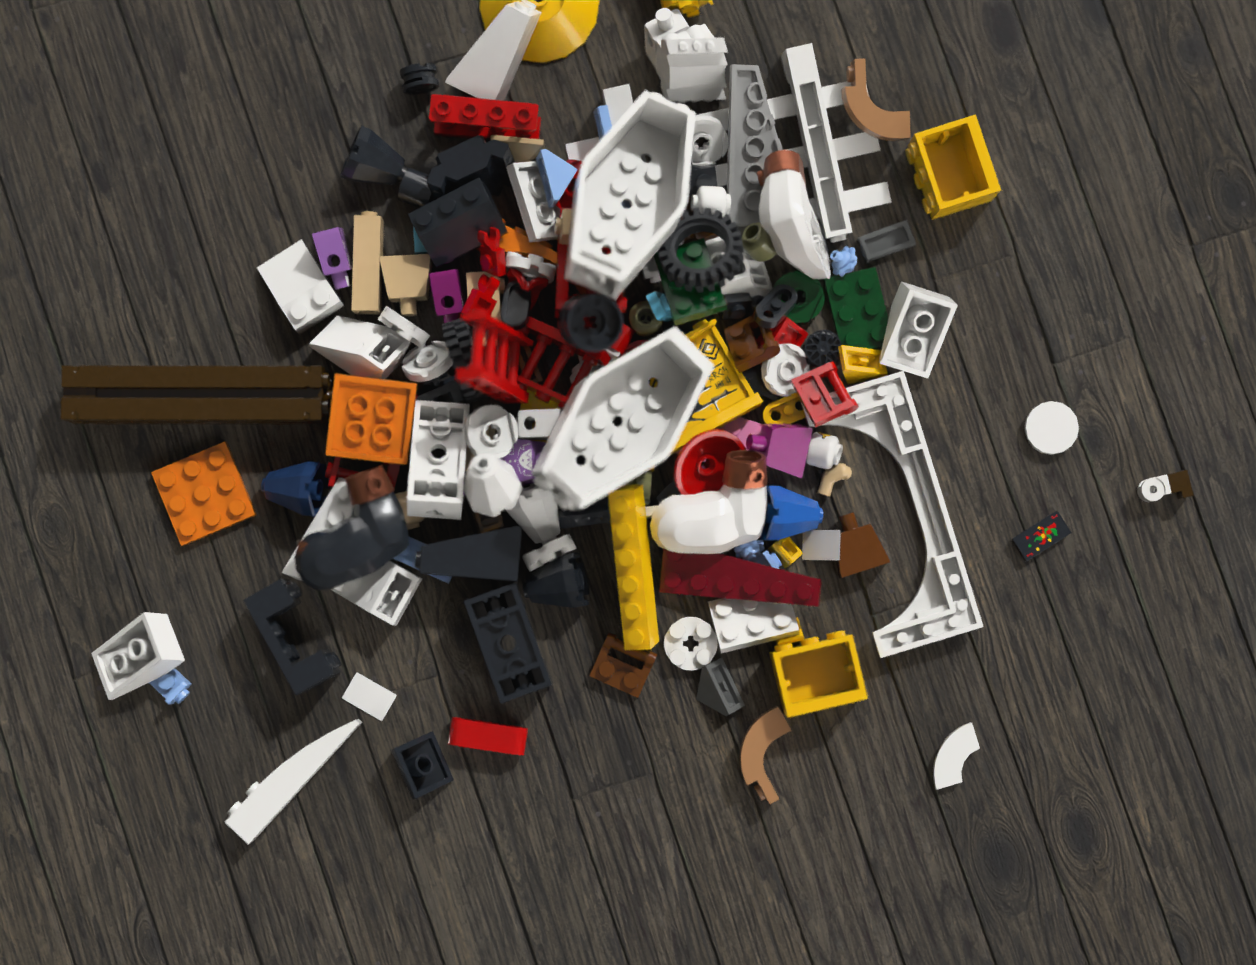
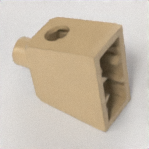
(407, 280)

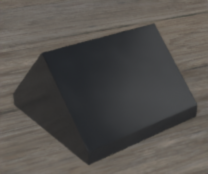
(422, 765)

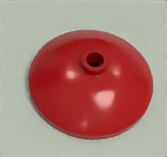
(709, 445)

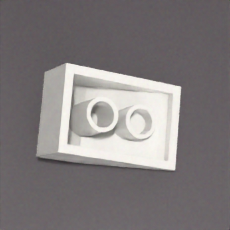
(300, 287)
(916, 329)
(137, 654)

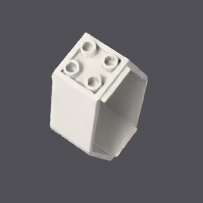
(617, 174)
(649, 419)

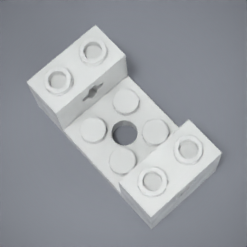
(434, 483)

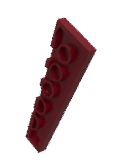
(735, 579)

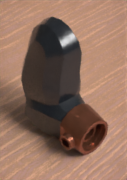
(359, 542)

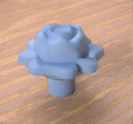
(843, 261)
(750, 551)

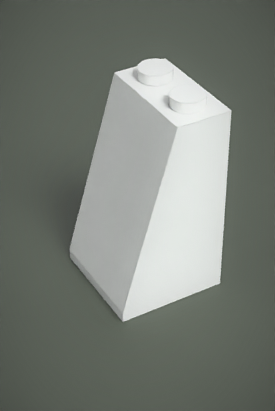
(496, 55)

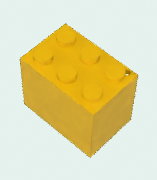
(952, 167)
(818, 674)

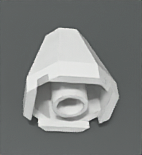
(491, 485)
(537, 514)

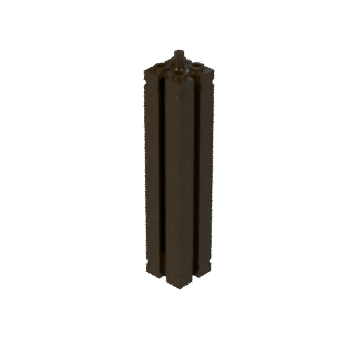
(196, 395)

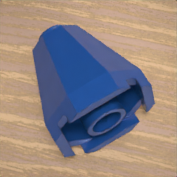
(789, 514)

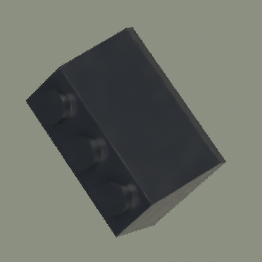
(452, 222)

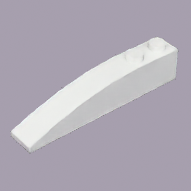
(282, 785)

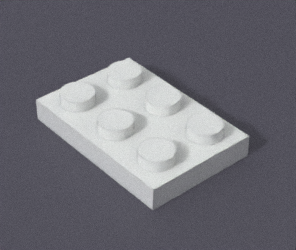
(532, 201)
(751, 622)

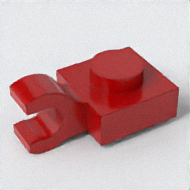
(492, 255)
(482, 298)

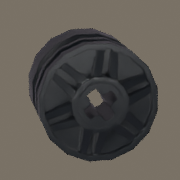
(605, 321)

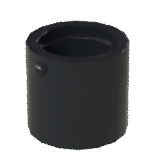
(415, 189)

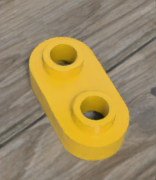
(786, 409)

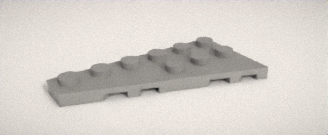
(749, 142)

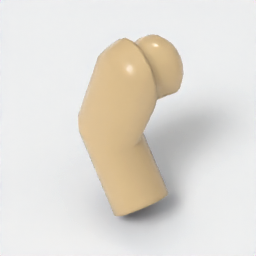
(833, 475)

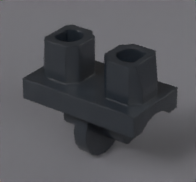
(449, 385)

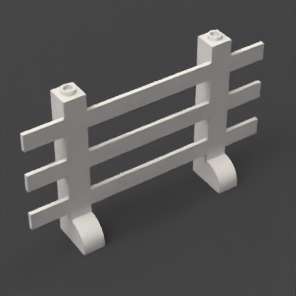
(818, 148)

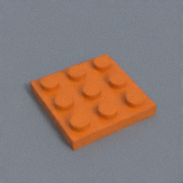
(371, 419)
(204, 493)

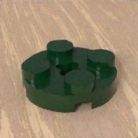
(812, 293)

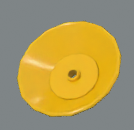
(560, 29)

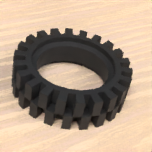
(706, 276)
(459, 343)

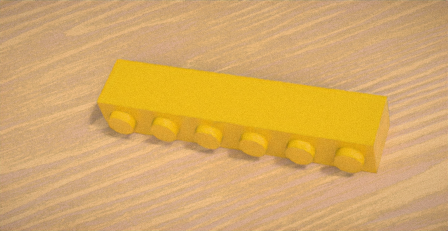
(633, 567)

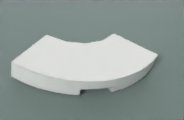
(952, 755)

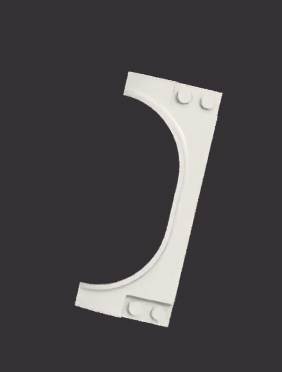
(945, 597)

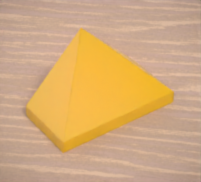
(860, 364)

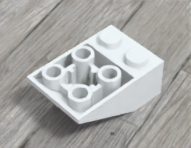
(361, 347)
(383, 592)

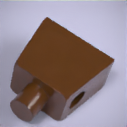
(858, 547)

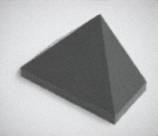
(718, 689)

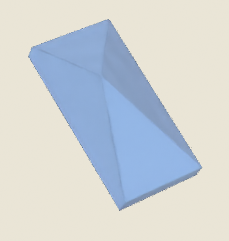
(554, 175)

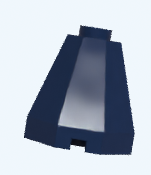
(297, 487)

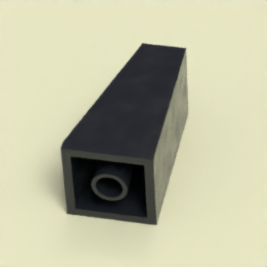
(479, 556)

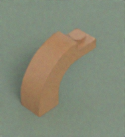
(865, 114)
(754, 744)

